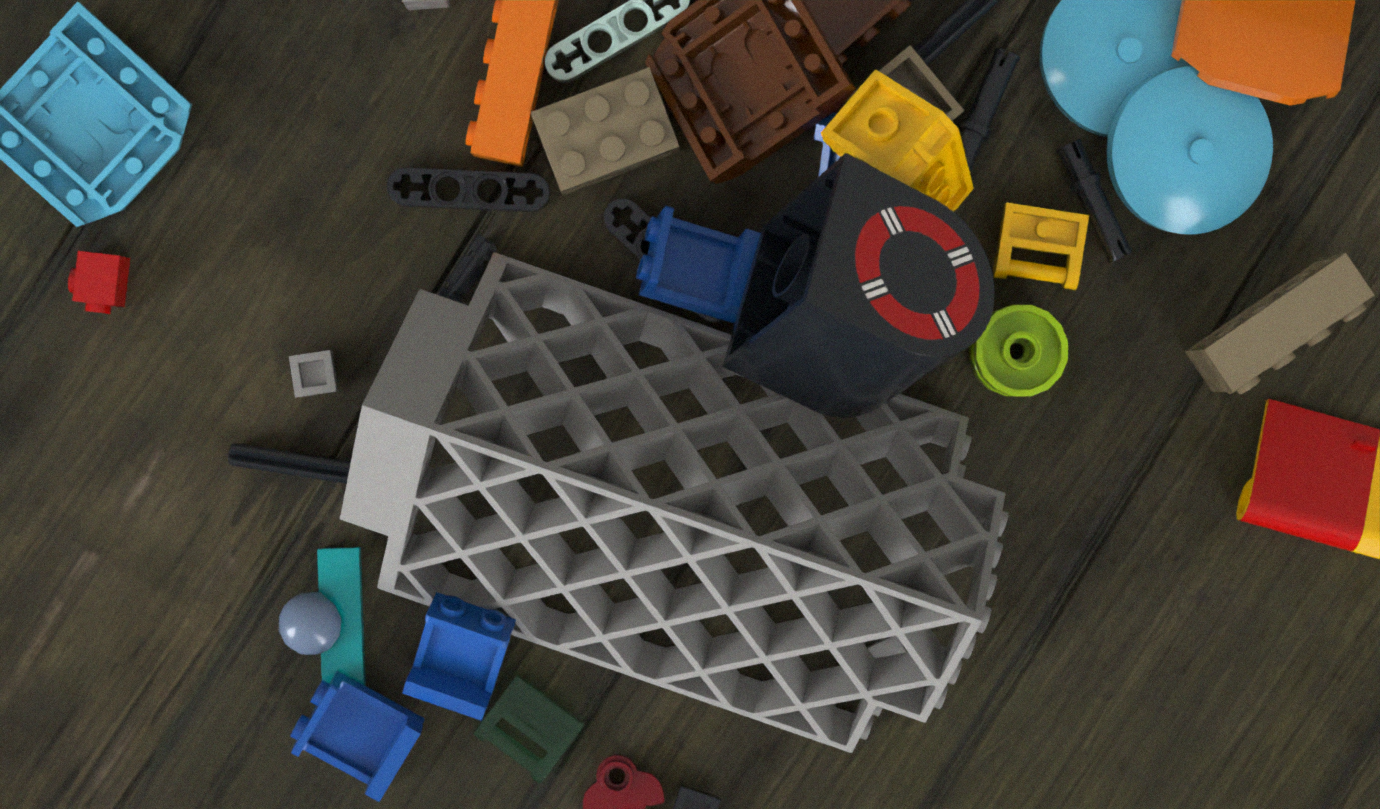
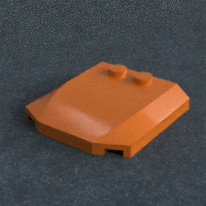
(1267, 46)

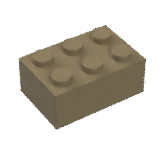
(605, 131)

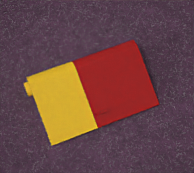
(1316, 479)

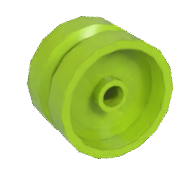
(1042, 357)

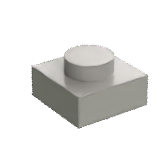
(313, 373)

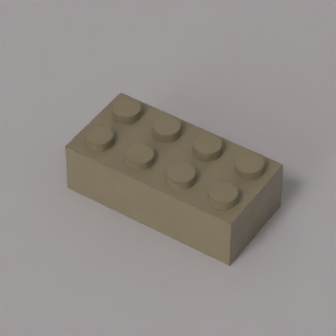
(1279, 324)

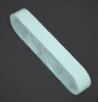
(621, 38)

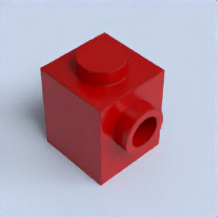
(99, 281)

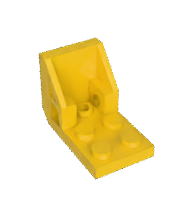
(902, 139)

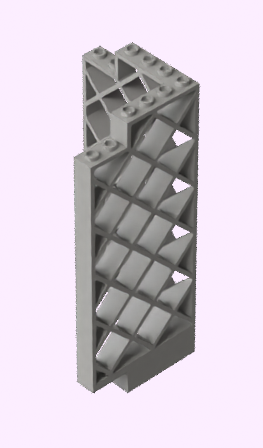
(700, 524)

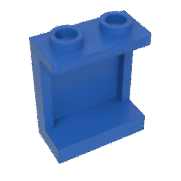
(696, 266)
(459, 656)
(358, 732)

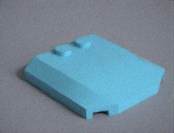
(89, 120)

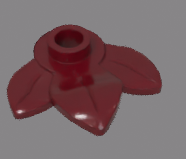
(633, 792)

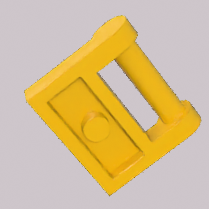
(1045, 232)

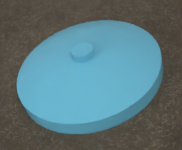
(1102, 51)
(1188, 152)

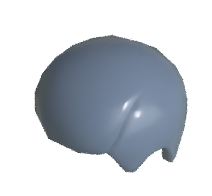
(309, 623)

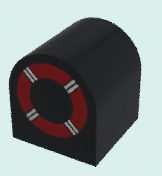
(858, 293)

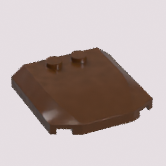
(746, 79)

